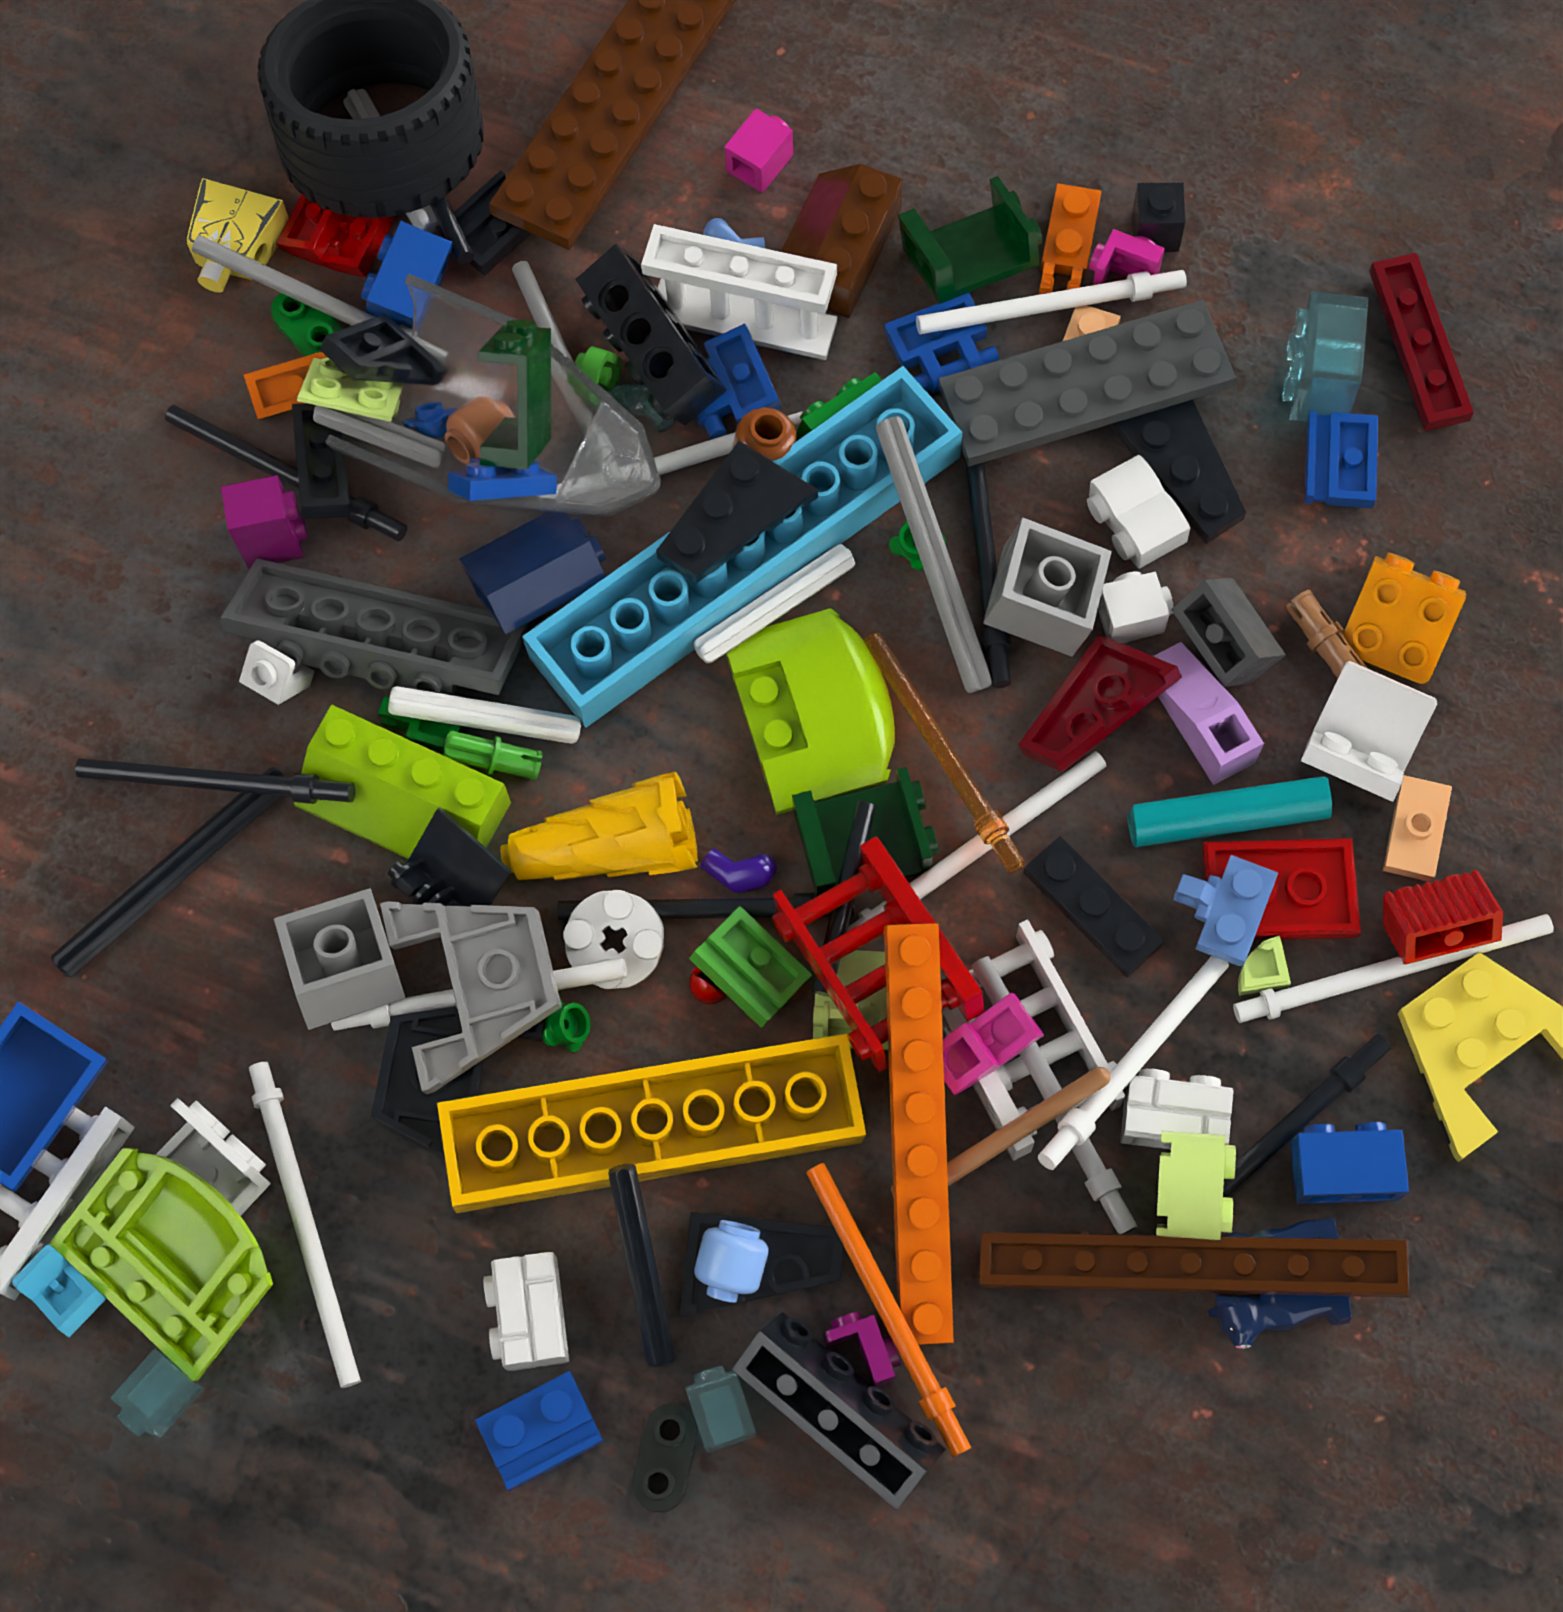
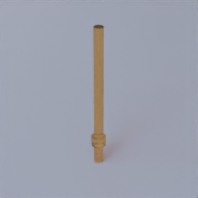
(989, 823)

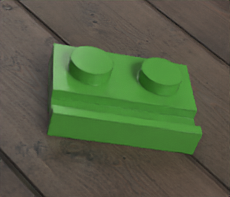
(750, 966)

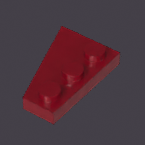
(1095, 700)

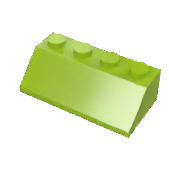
(397, 785)

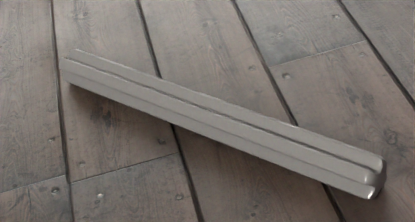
(933, 554)

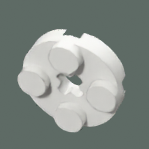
(615, 910)

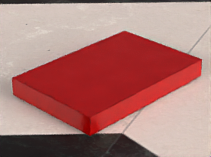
(1313, 886)

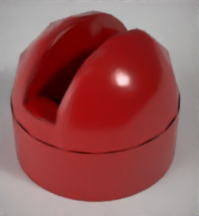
(703, 990)

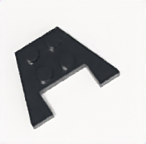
(398, 1092)

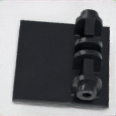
(449, 867)

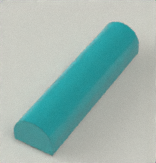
(1230, 811)

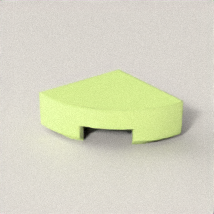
(1264, 969)

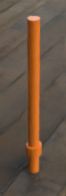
(935, 1402)

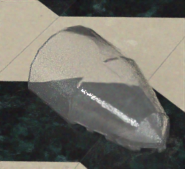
(594, 443)

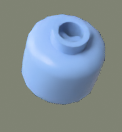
(731, 1260)

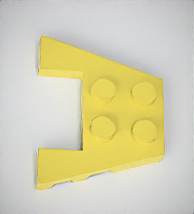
(1466, 1030)

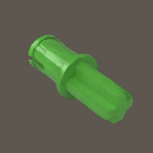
(492, 755)

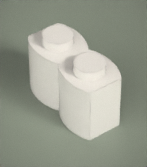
(1138, 512)

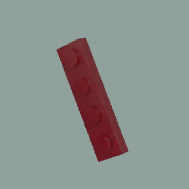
(1421, 342)

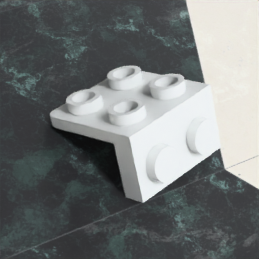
(222, 1163)

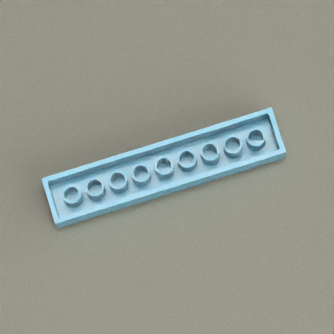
(651, 614)

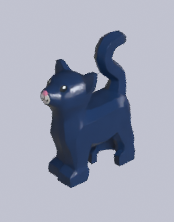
(1248, 1316)

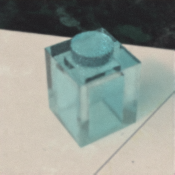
(155, 1395)
(720, 1409)

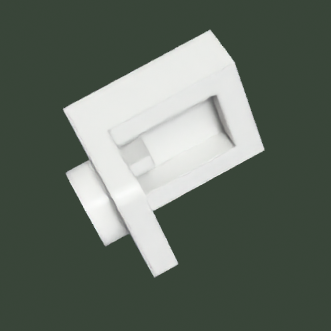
(273, 673)

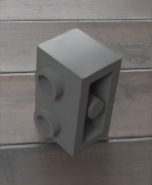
(1228, 632)

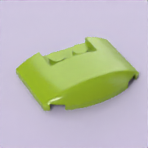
(814, 708)
(167, 1256)

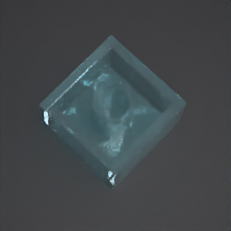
(1326, 355)

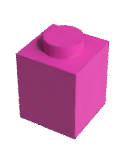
(759, 150)

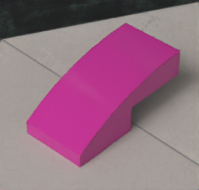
(987, 1043)

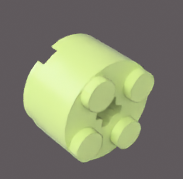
(1193, 1186)

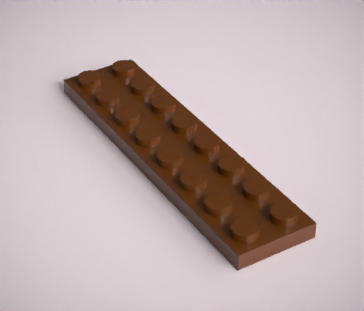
(605, 116)

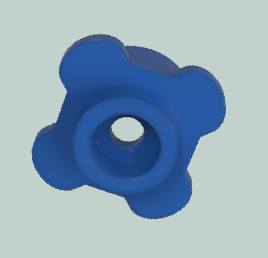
(430, 419)

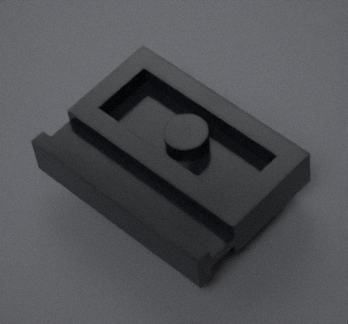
(486, 234)

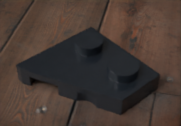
(382, 353)

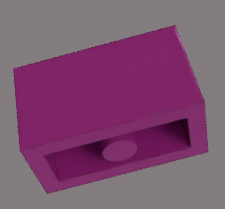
(264, 520)

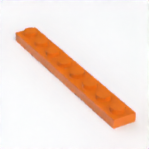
(918, 1130)

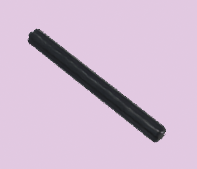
(161, 879)

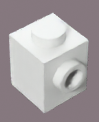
(1134, 607)

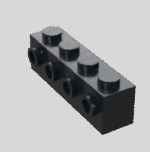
(839, 1409)

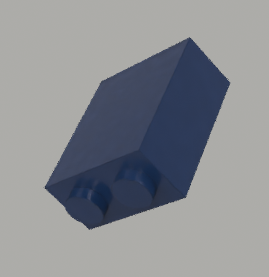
(534, 569)

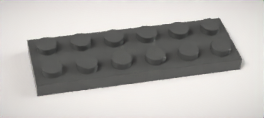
(1086, 382)

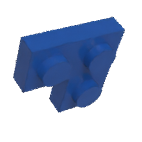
(493, 482)

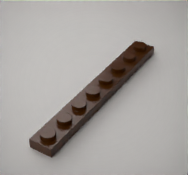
(1195, 1265)

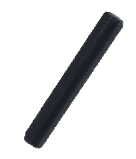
(641, 1264)

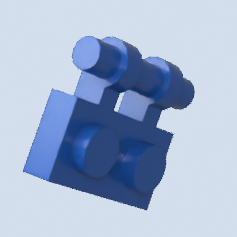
(915, 349)
(744, 376)

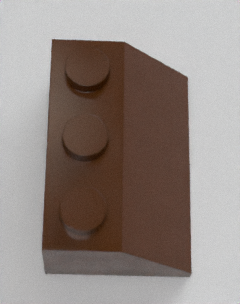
(848, 226)

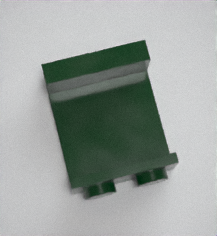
(973, 248)
(521, 439)
(896, 822)

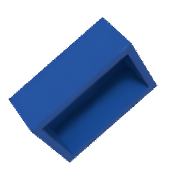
(40, 1087)

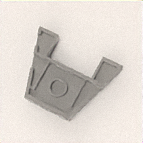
(496, 973)

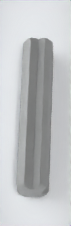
(384, 435)

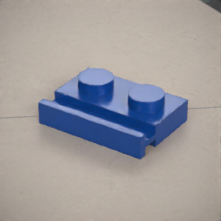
(1341, 459)
(539, 1431)

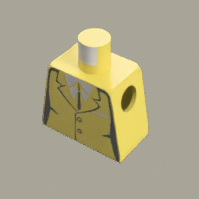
(238, 221)

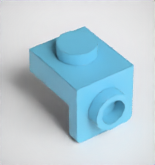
(58, 1290)

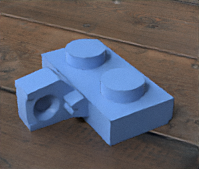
(1228, 907)

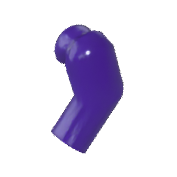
(740, 875)

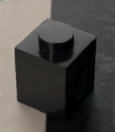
(1160, 214)

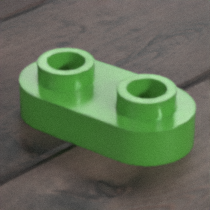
(601, 367)

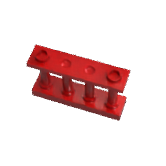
(902, 907)

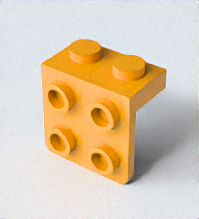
(1404, 618)

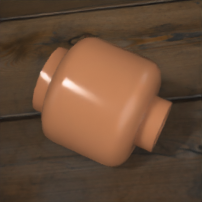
(472, 425)

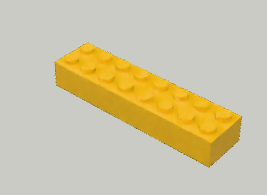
(655, 1117)

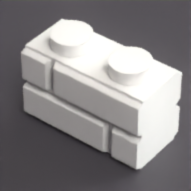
(1163, 1104)
(528, 1312)

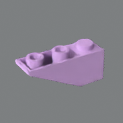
(1209, 718)

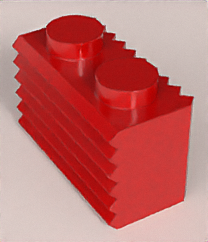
(1442, 917)

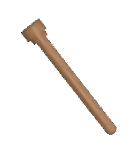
(1026, 1123)

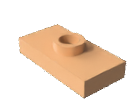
(1417, 828)

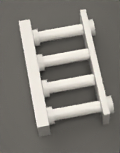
(729, 283)
(994, 1087)
(69, 1184)

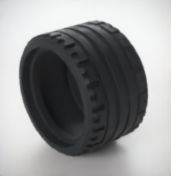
(384, 161)

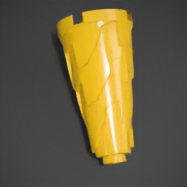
(612, 836)

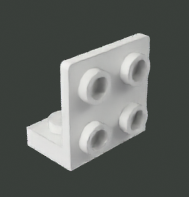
(1369, 730)

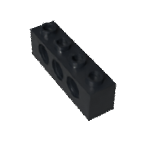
(692, 381)

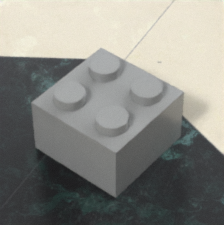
(1047, 587)
(339, 959)

